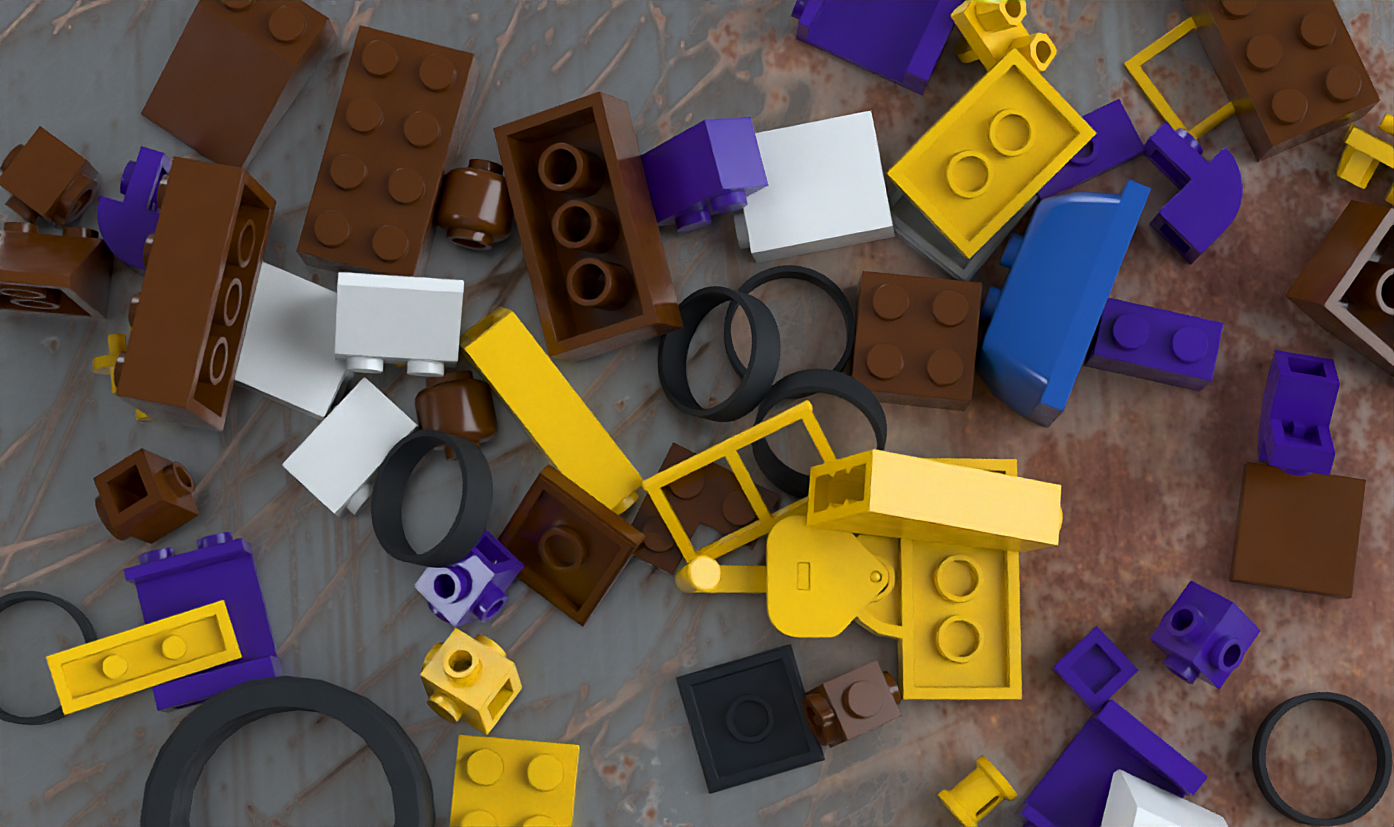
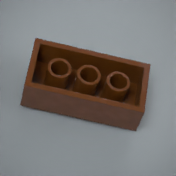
(1284, 68)
(388, 156)
(588, 227)
(195, 294)

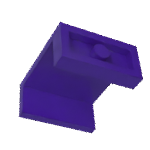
(881, 36)
(186, 581)
(1080, 779)

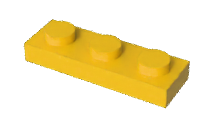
(143, 657)

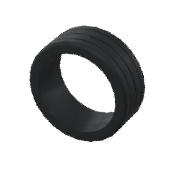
(200, 733)

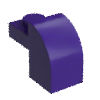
(1207, 193)
(130, 222)
(1298, 414)

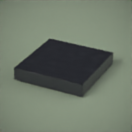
(749, 718)

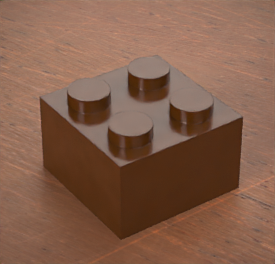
(916, 339)

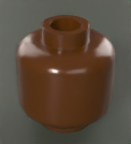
(475, 205)
(457, 407)

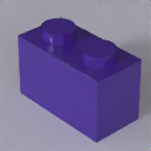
(704, 172)
(1155, 345)

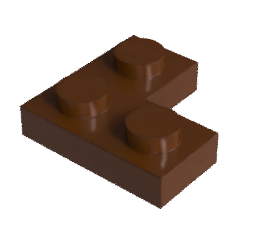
(702, 497)

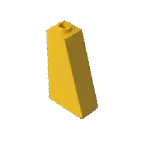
(549, 408)
(933, 502)

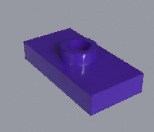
(1109, 148)

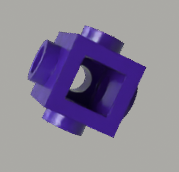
(472, 586)
(1204, 636)

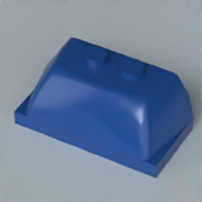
(1054, 297)

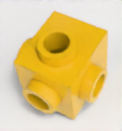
(469, 680)

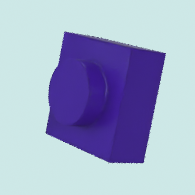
(1094, 669)

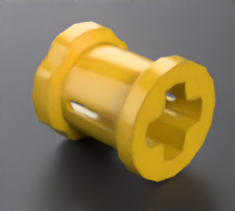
(977, 793)

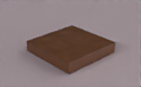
(1297, 531)
(568, 544)

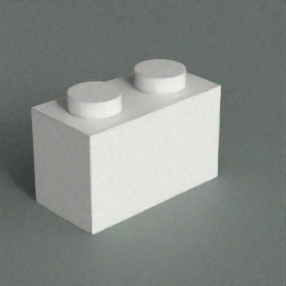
(348, 448)

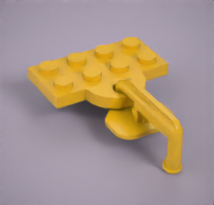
(940, 601)

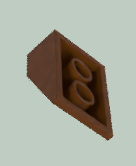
(237, 74)
(54, 272)
(1351, 282)

